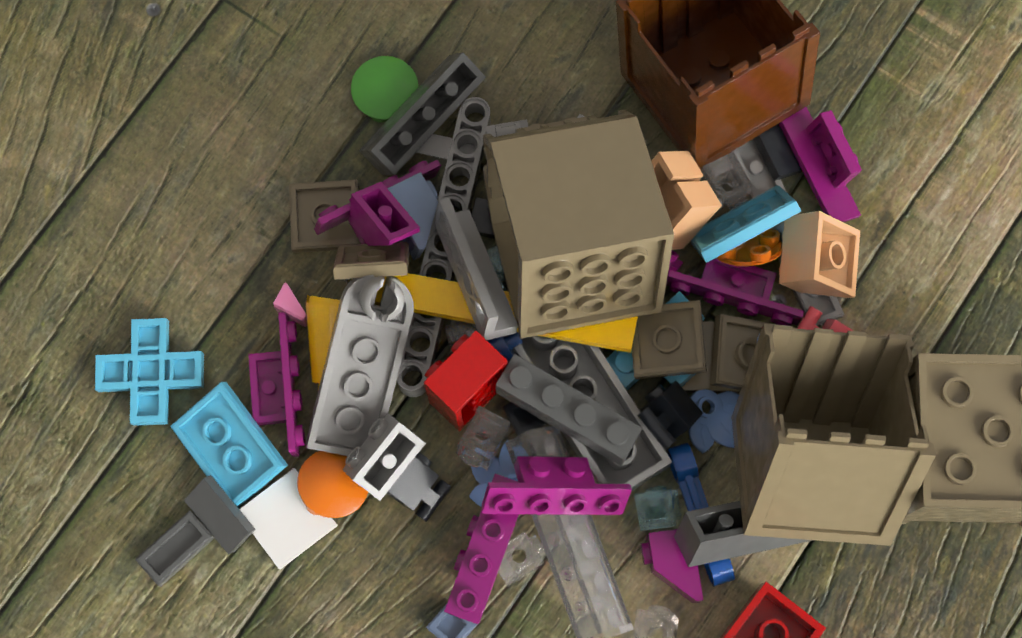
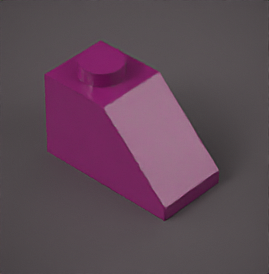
(380, 216)
(670, 566)

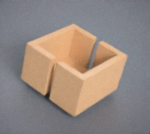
(686, 198)

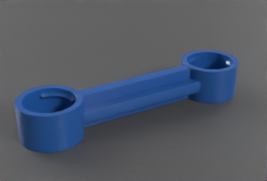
(687, 476)

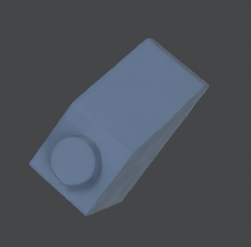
(420, 202)

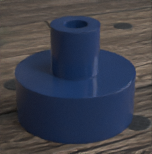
(505, 344)

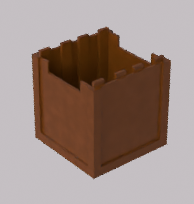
(716, 68)

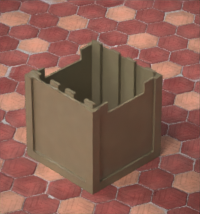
(976, 432)
(828, 436)

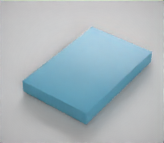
(744, 223)
(229, 444)

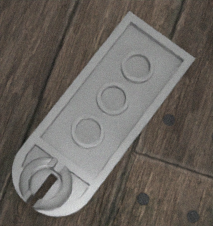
(360, 363)

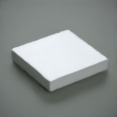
(283, 521)

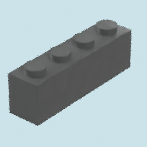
(422, 114)
(568, 410)
(718, 534)

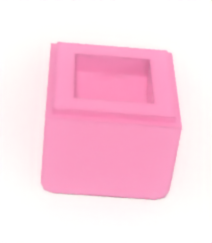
(288, 303)

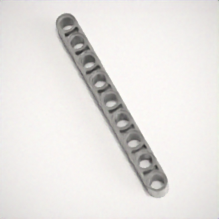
(435, 260)

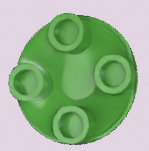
(382, 86)

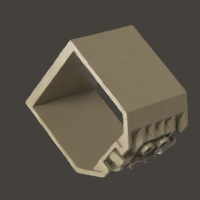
(578, 222)

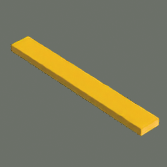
(446, 300)

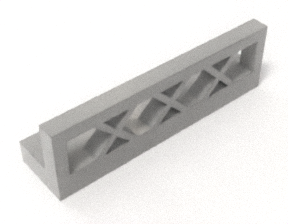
(474, 272)

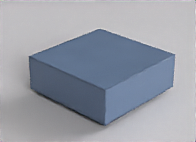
(449, 626)

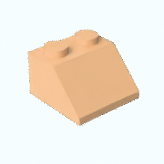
(819, 255)

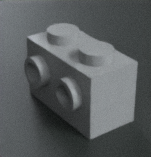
(382, 456)

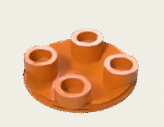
(755, 251)
(327, 487)

